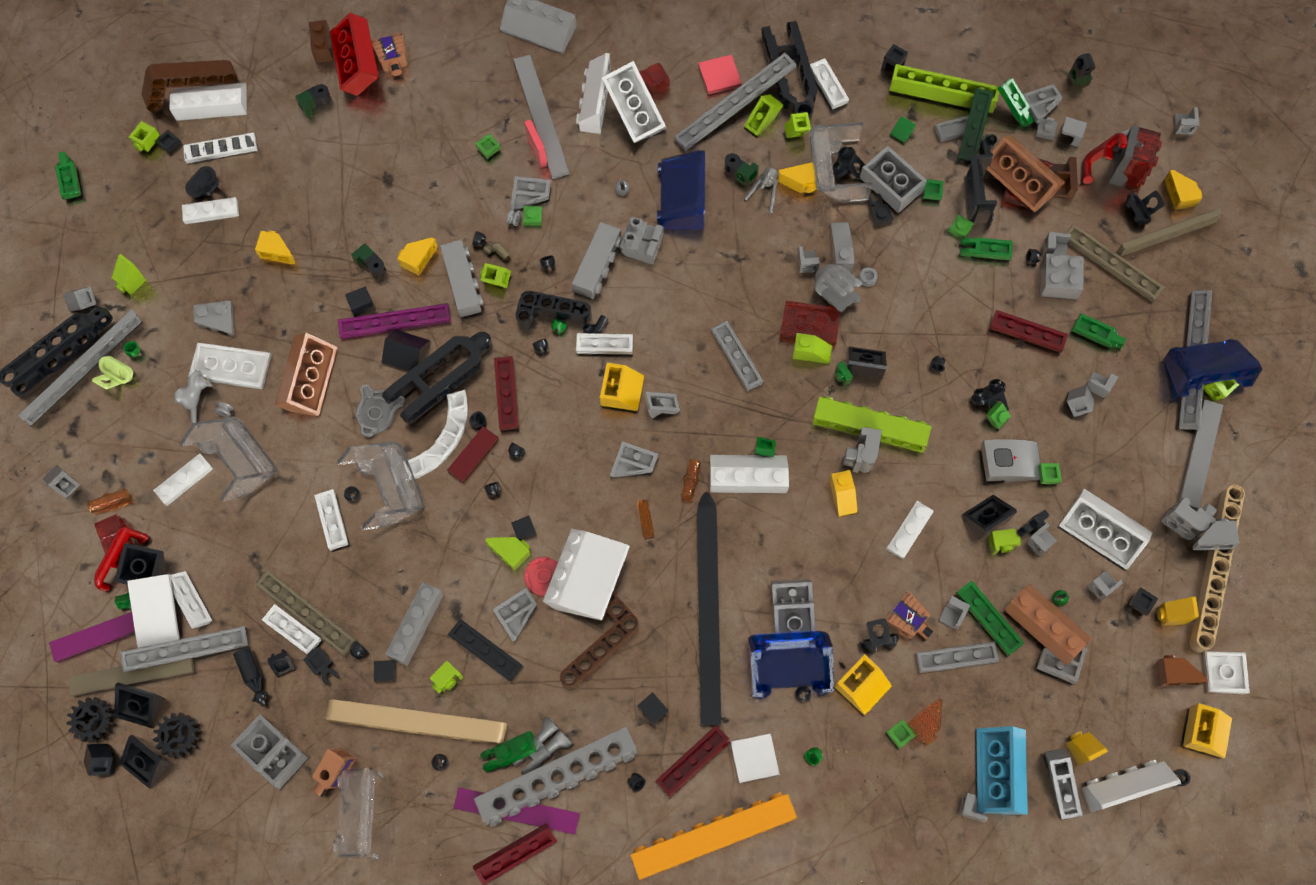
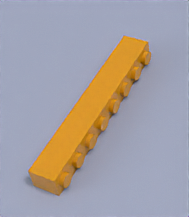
(714, 836)

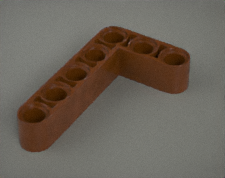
(183, 74)
(604, 642)

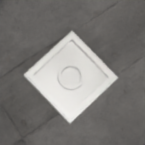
(1226, 672)
(754, 758)

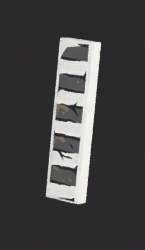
(220, 148)

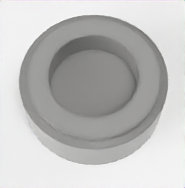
(868, 276)

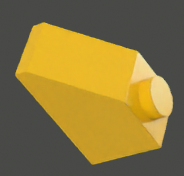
(798, 178)
(1182, 190)
(272, 247)
(417, 255)
(843, 493)
(1178, 612)
(1085, 747)

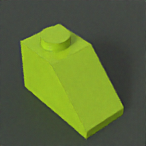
(763, 114)
(127, 276)
(811, 349)
(510, 550)

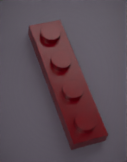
(1028, 331)
(506, 393)
(692, 761)
(514, 854)

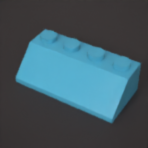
(1001, 771)

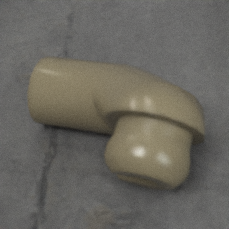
(496, 247)

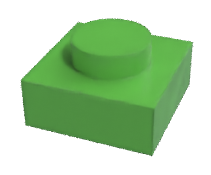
(488, 146)
(532, 215)
(961, 227)
(998, 415)
(1049, 473)
(901, 734)

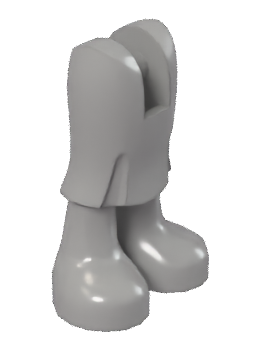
(544, 752)

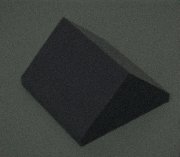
(404, 350)
(866, 362)
(988, 515)
(139, 563)
(136, 705)
(143, 761)

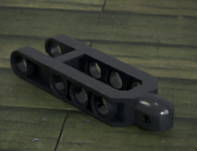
(796, 51)
(476, 345)
(35, 370)

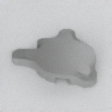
(374, 412)

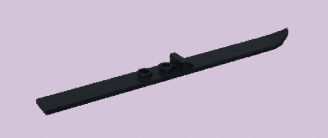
(708, 612)

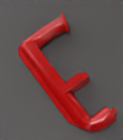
(1104, 149)
(112, 554)

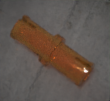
(691, 479)
(108, 500)

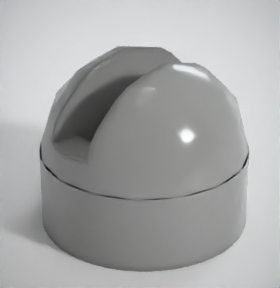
(618, 188)

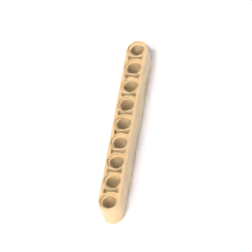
(1217, 577)
(415, 722)

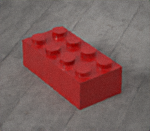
(353, 54)

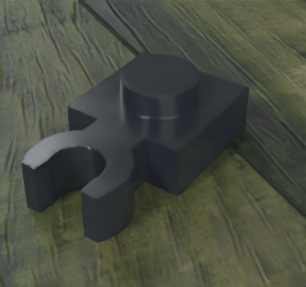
(879, 213)
(1035, 522)
(319, 662)

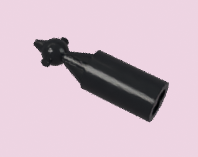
(250, 673)

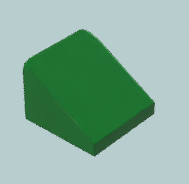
(903, 129)

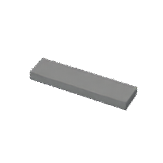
(737, 356)
(956, 657)

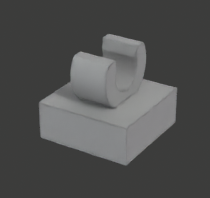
(1046, 128)

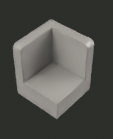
(1186, 122)
(1075, 129)
(1056, 243)
(807, 260)
(79, 298)
(1100, 384)
(1080, 401)
(1041, 540)
(1104, 585)
(954, 613)
(969, 808)

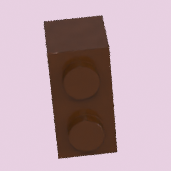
(320, 41)

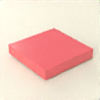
(719, 74)
(535, 143)

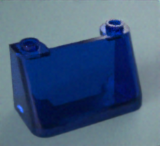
(682, 191)
(1211, 363)
(791, 661)

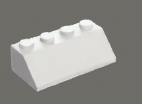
(595, 95)
(209, 101)
(634, 102)
(749, 474)
(1106, 529)
(1129, 786)

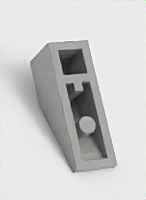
(842, 245)
(1063, 783)

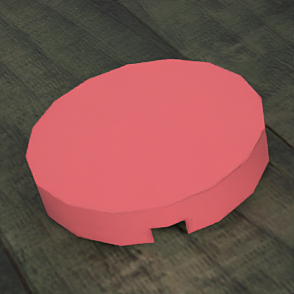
(539, 574)

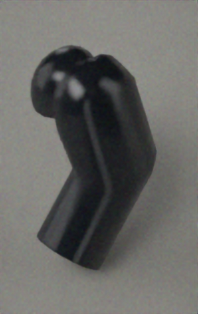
(987, 144)
(596, 328)

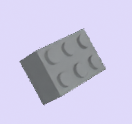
(893, 179)

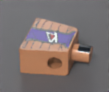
(391, 53)
(909, 618)
(330, 767)

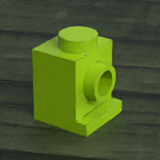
(797, 125)
(144, 137)
(502, 275)
(1220, 389)
(1003, 540)
(445, 677)

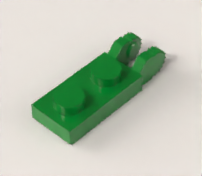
(987, 248)
(509, 751)

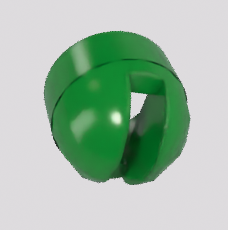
(558, 324)
(131, 349)
(1061, 602)
(814, 758)

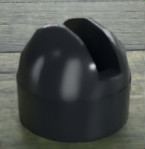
(477, 239)
(1032, 256)
(547, 261)
(538, 345)
(938, 364)
(477, 419)
(515, 450)
(493, 488)
(348, 497)
(357, 650)
(807, 696)
(444, 760)
(1184, 773)
(636, 782)

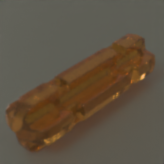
(645, 518)

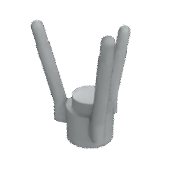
(767, 178)

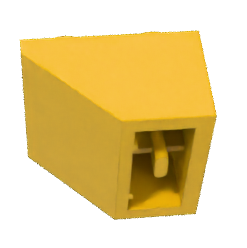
(621, 387)
(863, 684)
(1207, 730)

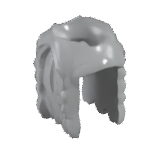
(837, 286)

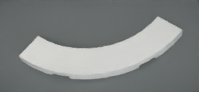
(448, 438)

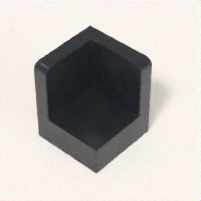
(895, 56)
(360, 301)
(652, 708)
(98, 759)

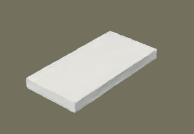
(231, 365)
(153, 610)

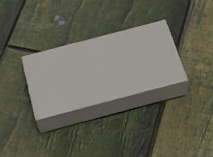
(951, 129)

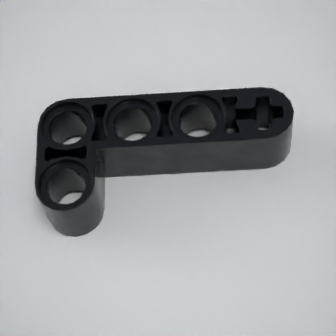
(553, 311)

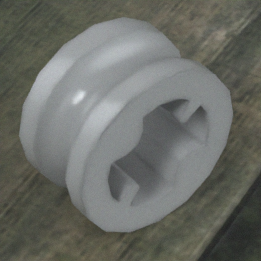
(513, 217)
(223, 409)

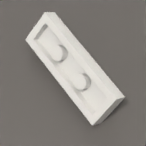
(829, 84)
(210, 210)
(604, 343)
(183, 479)
(331, 519)
(909, 530)
(189, 600)
(291, 629)

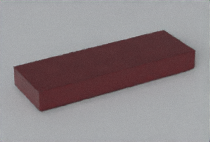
(472, 454)

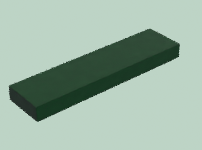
(975, 124)

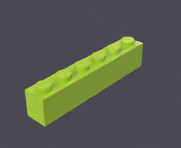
(938, 87)
(851, 419)

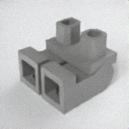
(641, 240)
(866, 453)
(1187, 521)

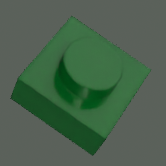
(933, 189)
(843, 374)
(765, 447)

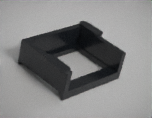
(979, 208)

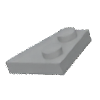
(1042, 101)
(529, 192)
(215, 316)
(633, 461)
(515, 612)
(1052, 665)

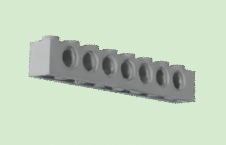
(544, 774)

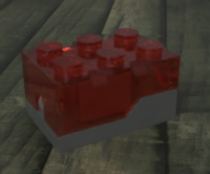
(1137, 159)

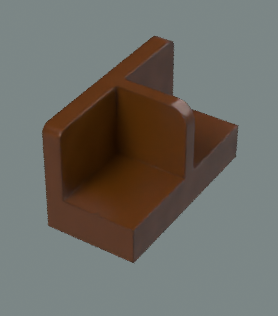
(1068, 174)

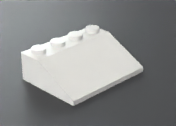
(586, 574)

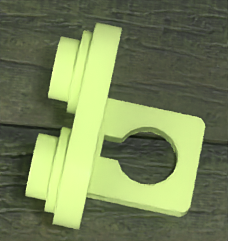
(114, 371)

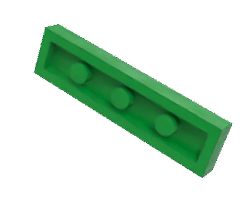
(990, 618)

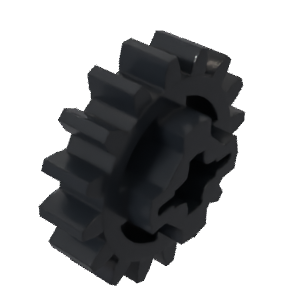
(96, 725)
(182, 726)

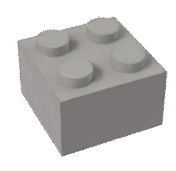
(1062, 276)

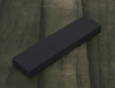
(485, 650)

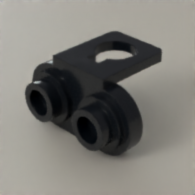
(846, 161)
(202, 182)
(1139, 206)
(990, 394)
(873, 641)

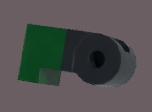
(1082, 68)
(313, 98)
(740, 170)
(370, 260)

